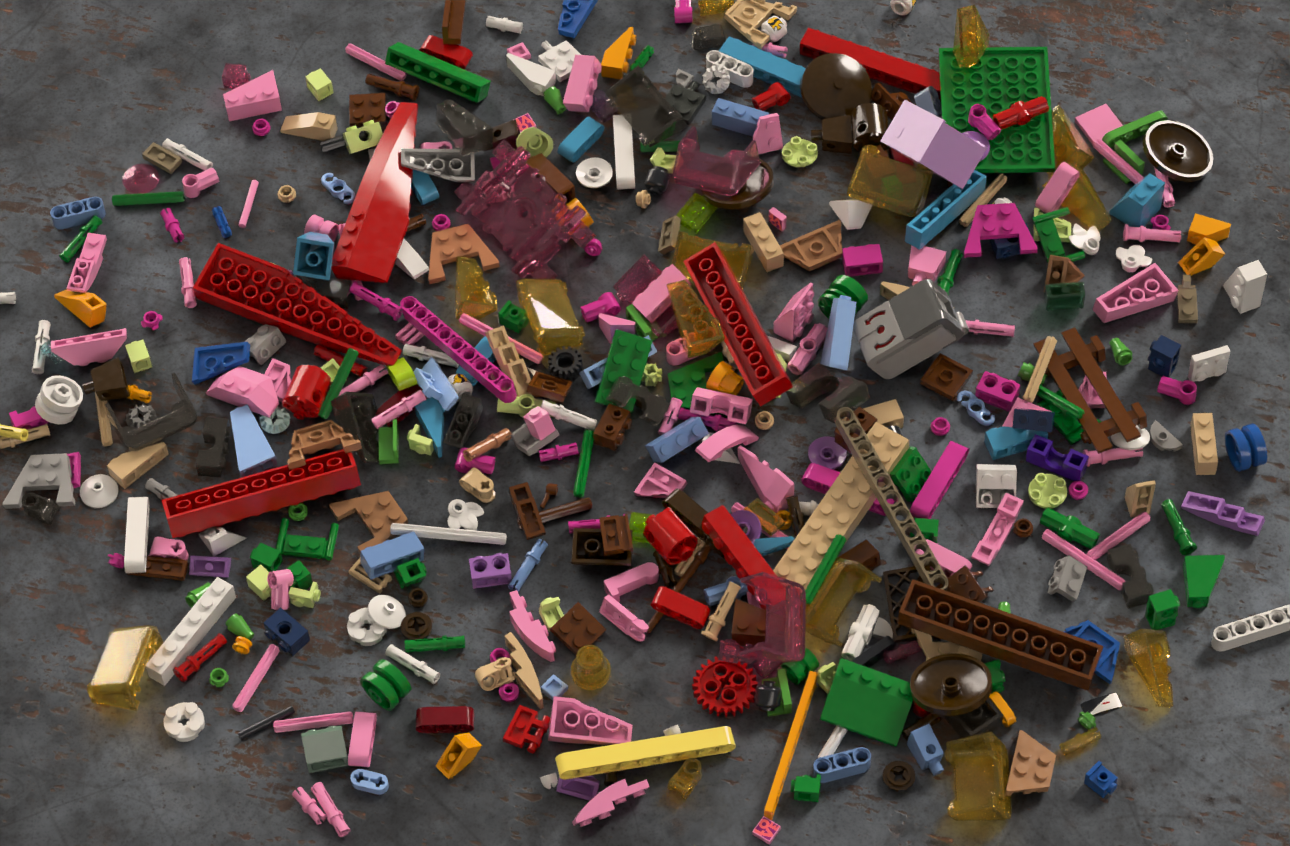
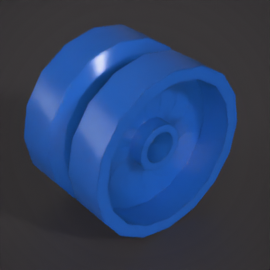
(1245, 447)

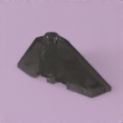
(354, 415)

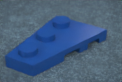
(574, 15)
(218, 359)

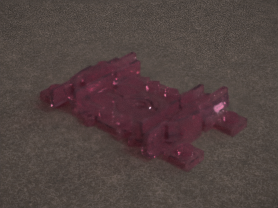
(504, 217)

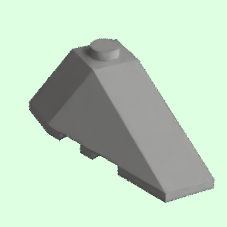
(440, 163)

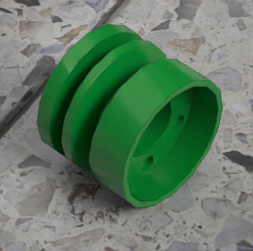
(844, 286)

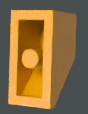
(1208, 228)
(1201, 256)
(458, 754)

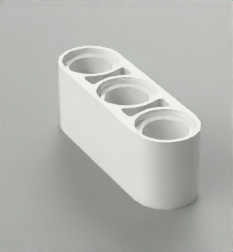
(739, 72)

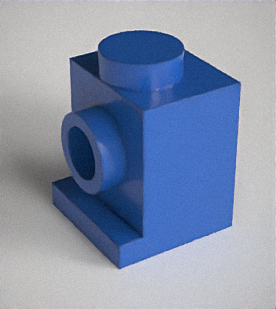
(1094, 781)

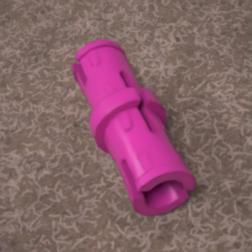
(172, 225)
(558, 452)

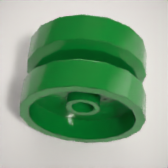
(385, 685)

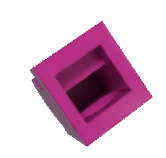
(27, 420)

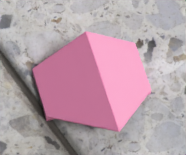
(609, 324)

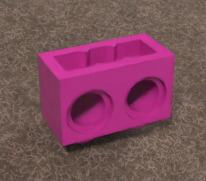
(996, 394)

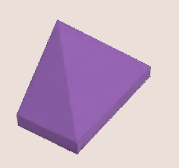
(580, 787)

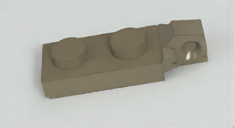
(1187, 301)

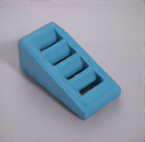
(769, 545)

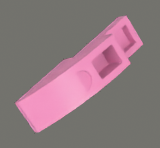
(88, 264)
(529, 630)
(602, 803)

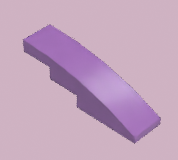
(1223, 514)

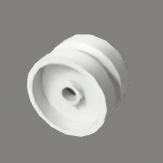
(59, 399)

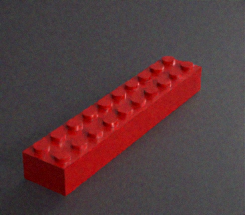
(739, 324)
(260, 493)

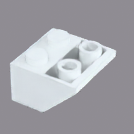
(994, 483)

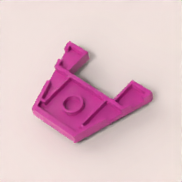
(998, 222)

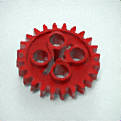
(741, 693)

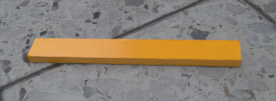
(790, 745)

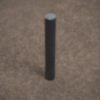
(266, 722)

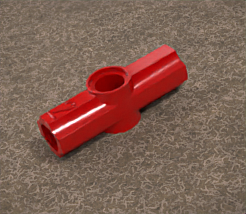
(1021, 112)

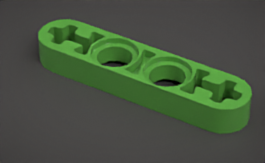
(1133, 129)

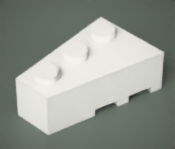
(1246, 286)

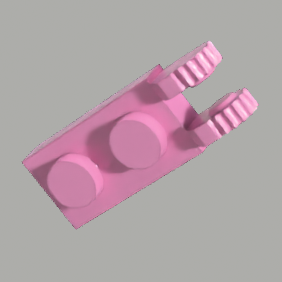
(623, 618)

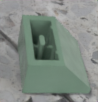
(325, 749)

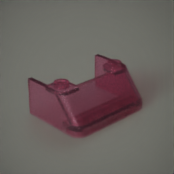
(712, 172)
(784, 619)

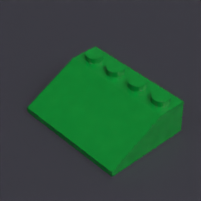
(867, 702)

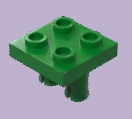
(910, 474)

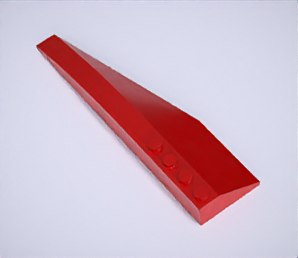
(380, 206)
(283, 301)

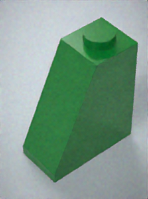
(1200, 578)

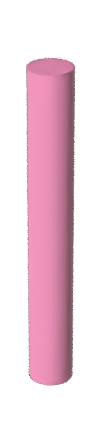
(248, 204)

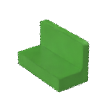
(1129, 156)
(643, 327)
(389, 444)
(785, 704)

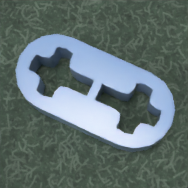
(369, 782)

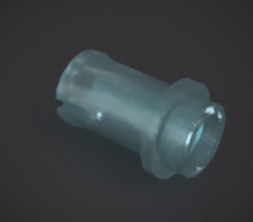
(46, 350)

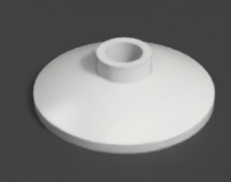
(594, 167)
(1138, 443)
(99, 497)
(386, 611)

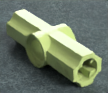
(519, 403)

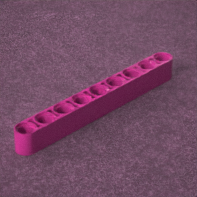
(458, 349)

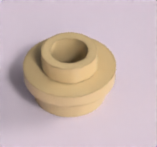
(286, 194)
(643, 199)
(761, 416)

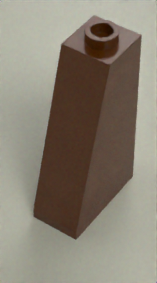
(554, 177)

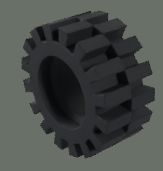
(565, 355)

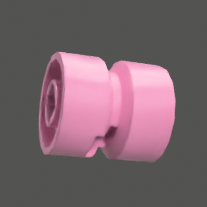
(317, 225)

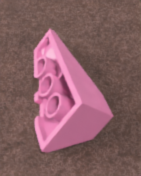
(770, 484)
(583, 724)

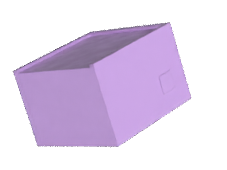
(933, 144)

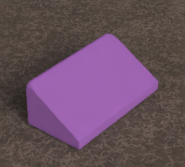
(209, 566)

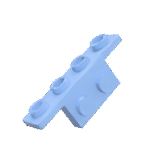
(436, 384)

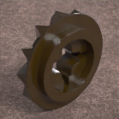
(423, 621)
(898, 767)

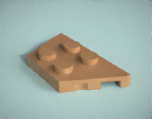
(815, 247)
(1030, 766)

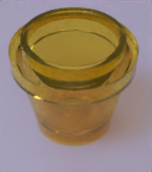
(590, 668)

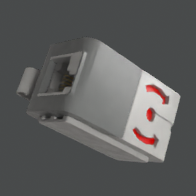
(908, 329)

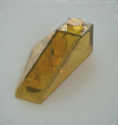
(970, 37)
(1068, 142)
(1149, 654)

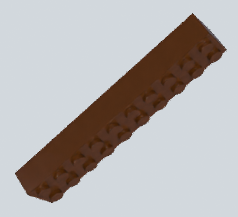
(1000, 634)

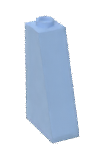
(839, 333)
(251, 446)

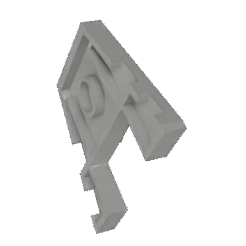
(43, 473)

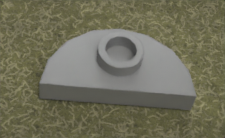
(1163, 439)

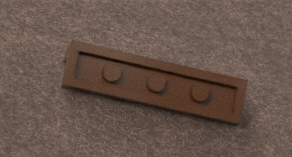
(453, 21)

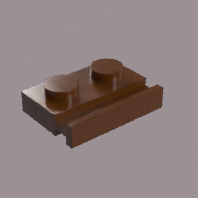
(615, 534)

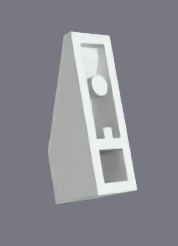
(532, 75)

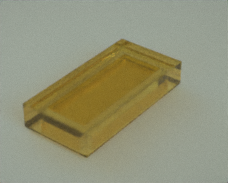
(768, 518)

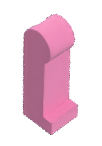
(631, 580)

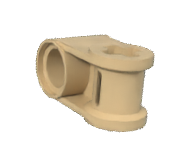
(478, 485)
(496, 674)

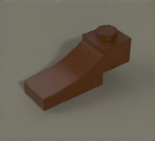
(527, 510)

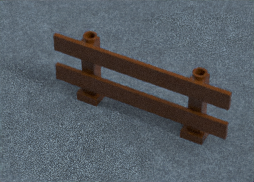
(1085, 357)

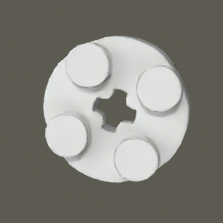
(361, 635)
(184, 711)

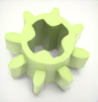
(652, 375)

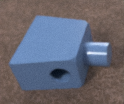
(926, 749)

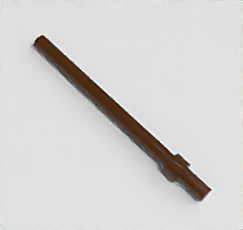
(699, 559)

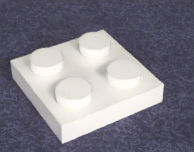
(1209, 364)

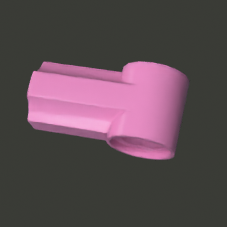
(195, 183)
(279, 582)

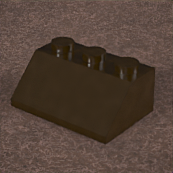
(589, 549)

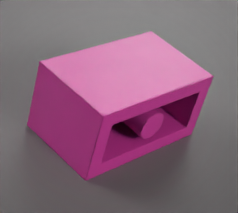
(862, 260)

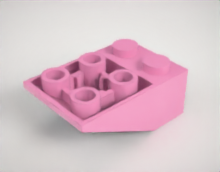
(796, 314)

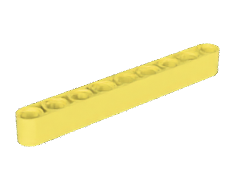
(645, 752)

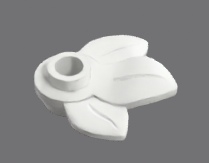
(1085, 240)
(1133, 258)
(466, 516)

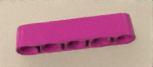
(821, 479)
(939, 481)

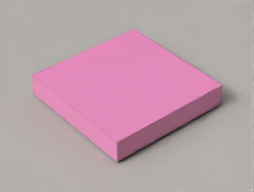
(1097, 122)

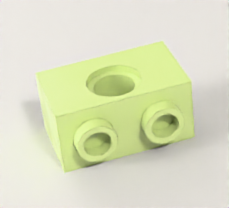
(353, 141)

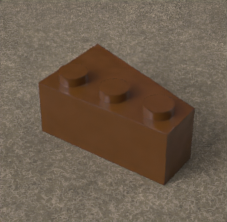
(748, 624)

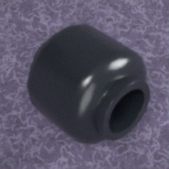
(657, 180)
(767, 696)

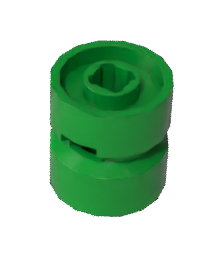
(798, 671)

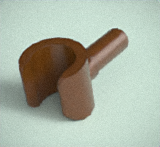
(551, 489)

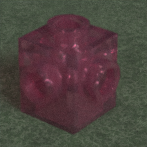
(235, 75)

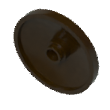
(835, 85)
(1177, 151)
(752, 192)
(951, 684)

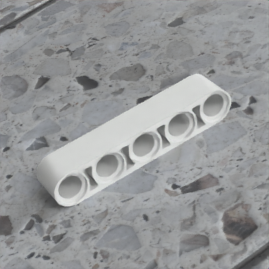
(623, 153)
(136, 535)
(1249, 631)

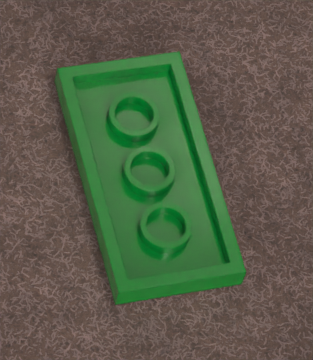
(625, 358)

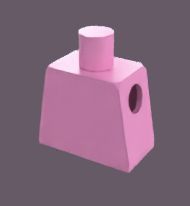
(925, 263)

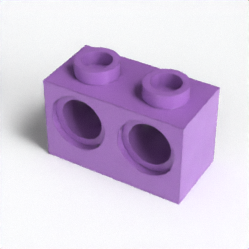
(491, 575)

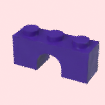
(1045, 456)

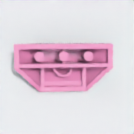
(90, 348)
(246, 387)

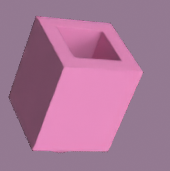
(539, 423)

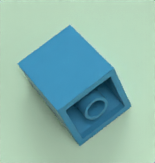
(1140, 202)
(314, 256)

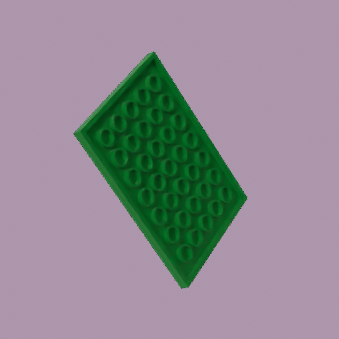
(997, 82)

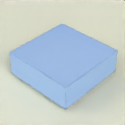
(554, 687)

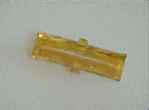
(1080, 741)

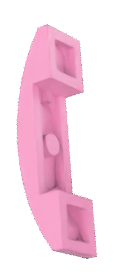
(724, 439)
(998, 529)

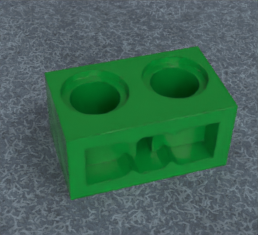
(1162, 610)

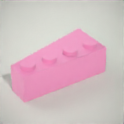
(1137, 294)

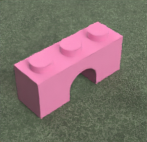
(708, 401)

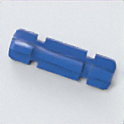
(221, 222)

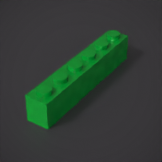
(437, 72)

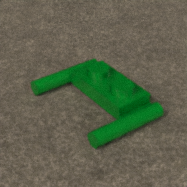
(1049, 236)
(1064, 422)
(305, 545)

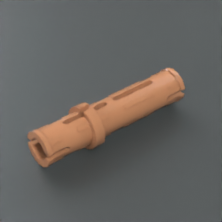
(492, 441)

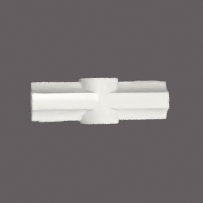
(860, 632)

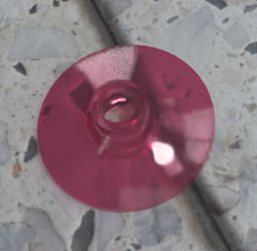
(140, 184)

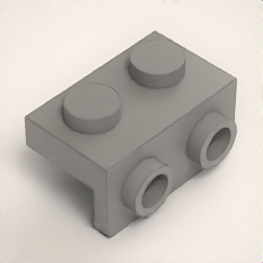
(265, 343)
(529, 444)
(1067, 578)

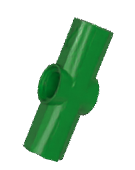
(1069, 528)

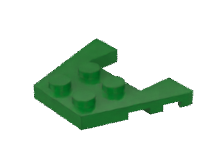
(686, 379)

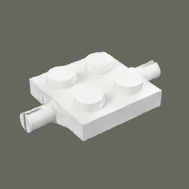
(558, 58)

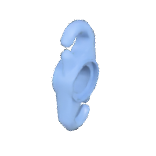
(346, 191)
(977, 415)

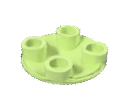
(799, 152)
(1047, 490)

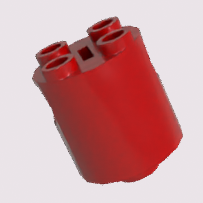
(307, 391)
(670, 537)

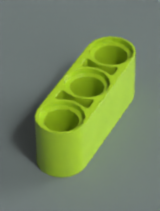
(402, 374)

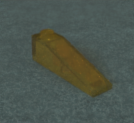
(1085, 202)
(472, 291)
(696, 325)

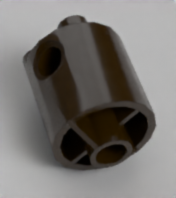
(869, 125)

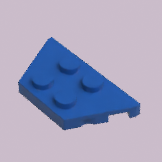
(1092, 633)

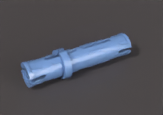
(531, 560)

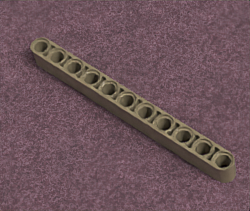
(890, 492)

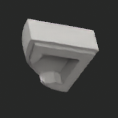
(683, 78)
(882, 629)

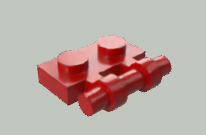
(521, 725)

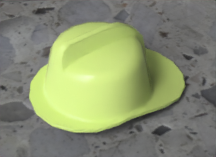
(535, 141)

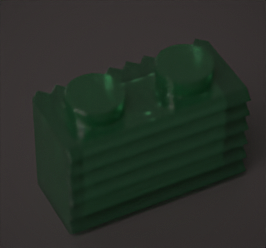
(1064, 296)

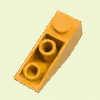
(616, 56)
(85, 306)

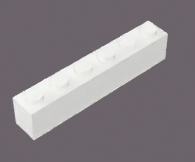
(191, 630)

